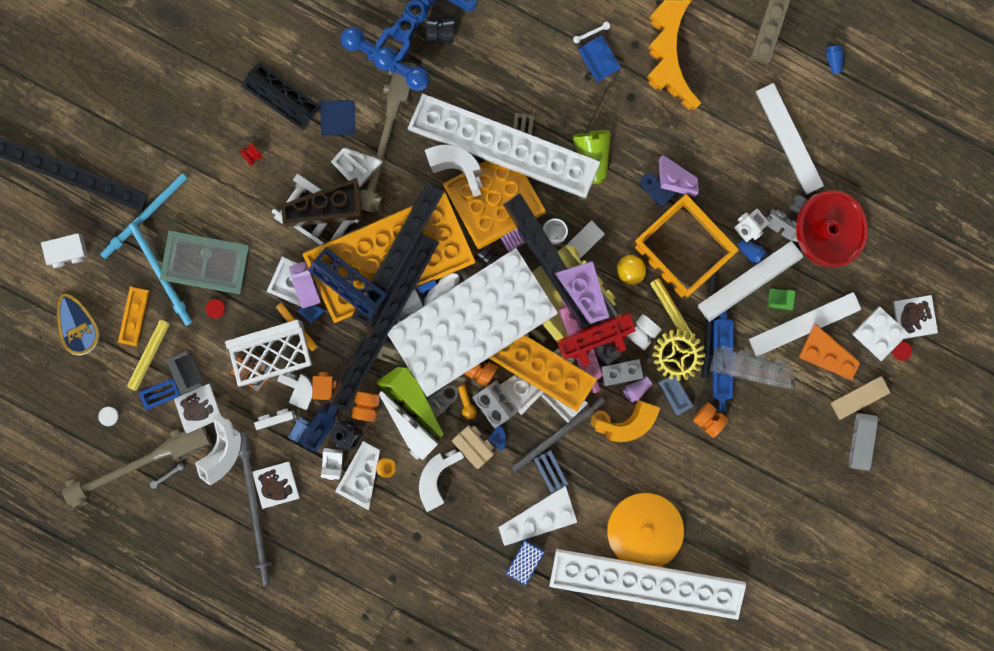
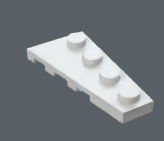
(522, 392)
(545, 516)

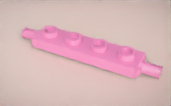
(572, 327)

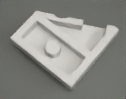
(356, 165)

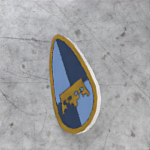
(76, 326)

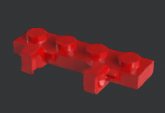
(608, 331)

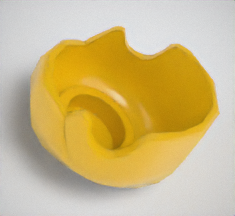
(631, 269)

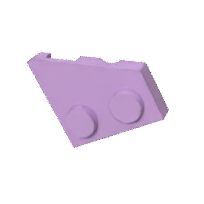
(676, 178)

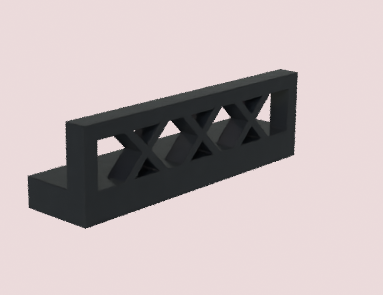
(278, 98)

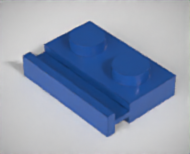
(599, 58)

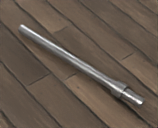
(588, 411)

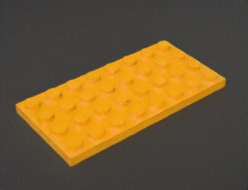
(368, 245)

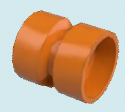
(482, 372)
(365, 406)
(711, 420)

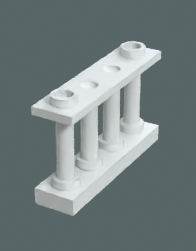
(301, 186)

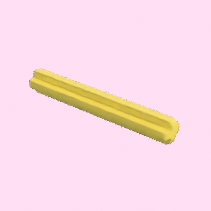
(670, 307)
(148, 355)

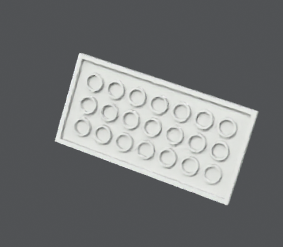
(471, 322)

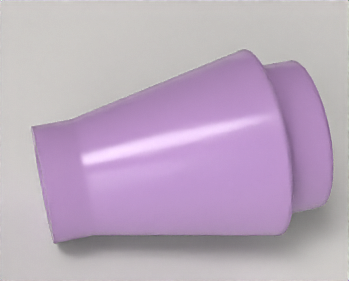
(637, 389)

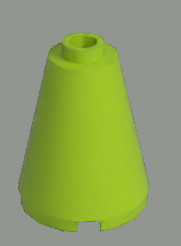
(595, 146)

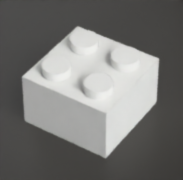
(880, 333)

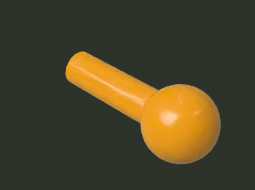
(469, 411)

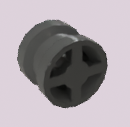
(797, 204)

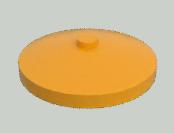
(645, 530)

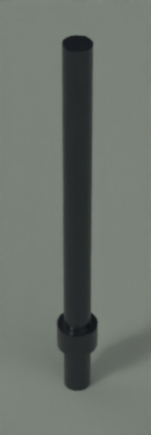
(708, 330)

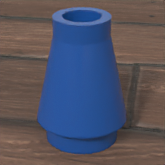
(835, 58)
(752, 251)

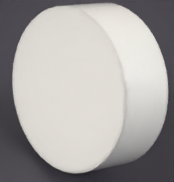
(108, 416)

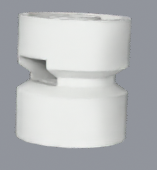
(555, 230)
(644, 332)

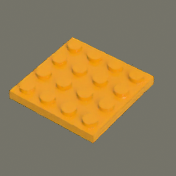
(485, 213)

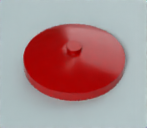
(831, 229)

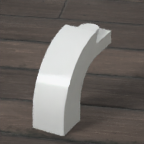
(454, 157)
(224, 453)
(428, 486)

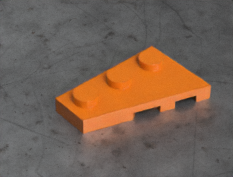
(828, 354)

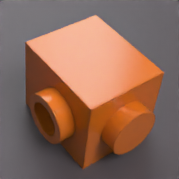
(323, 386)

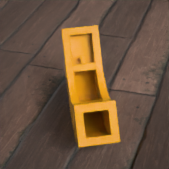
(631, 429)

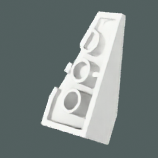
(414, 434)

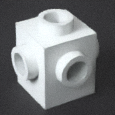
(751, 225)

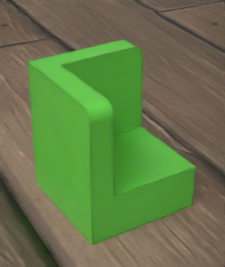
(781, 299)

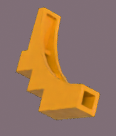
(667, 72)

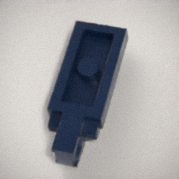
(319, 427)

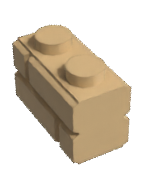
(473, 446)

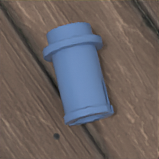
(298, 429)

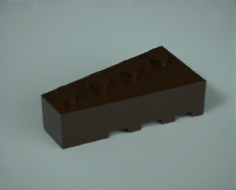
(325, 206)

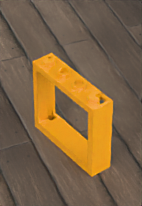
(702, 218)

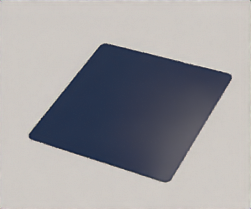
(337, 117)

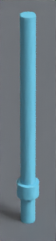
(117, 241)
(179, 306)

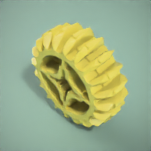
(677, 347)

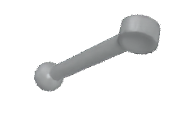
(154, 484)

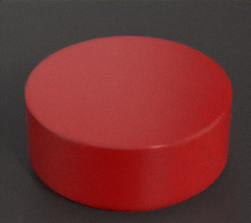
(215, 308)
(902, 351)

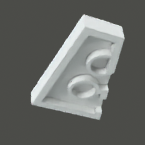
(360, 476)

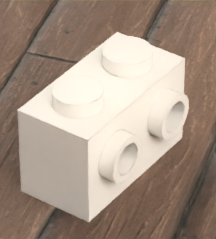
(64, 249)

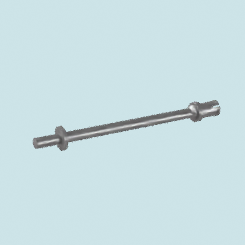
(245, 454)

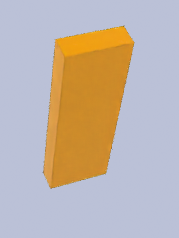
(133, 316)

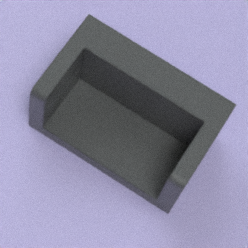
(185, 372)

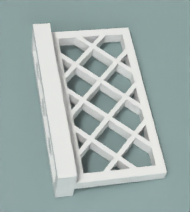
(268, 336)

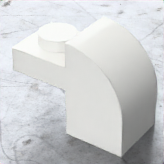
(303, 389)

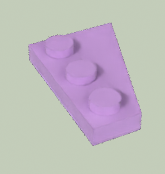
(585, 290)

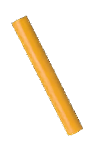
(288, 317)

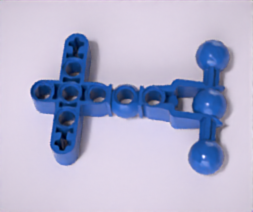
(385, 57)

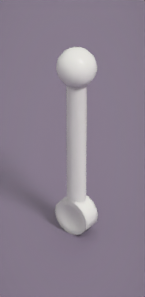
(605, 26)

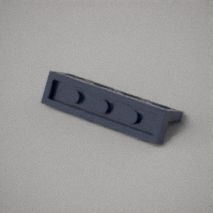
(357, 297)

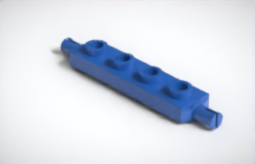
(722, 337)

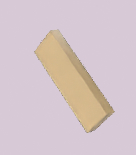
(860, 397)

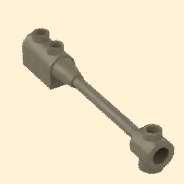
(397, 93)
(178, 446)

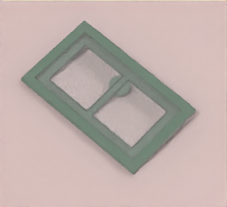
(204, 262)

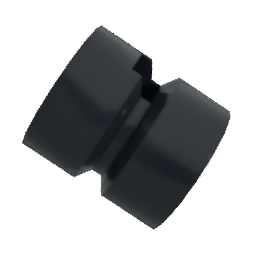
(440, 30)

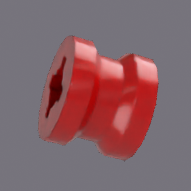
(251, 154)

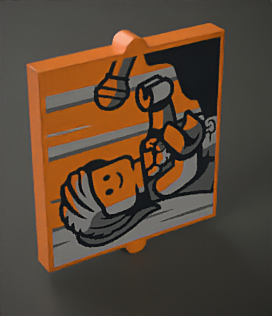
(252, 362)

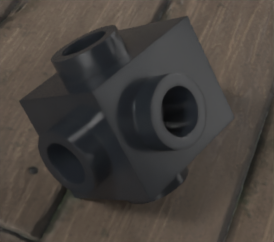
(346, 435)

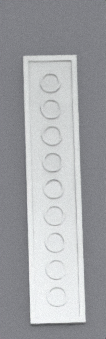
(504, 146)
(647, 584)

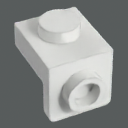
(332, 463)

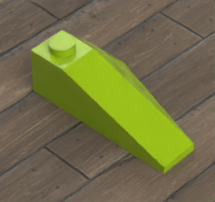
(403, 387)

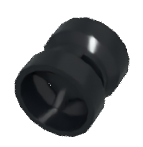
(487, 256)

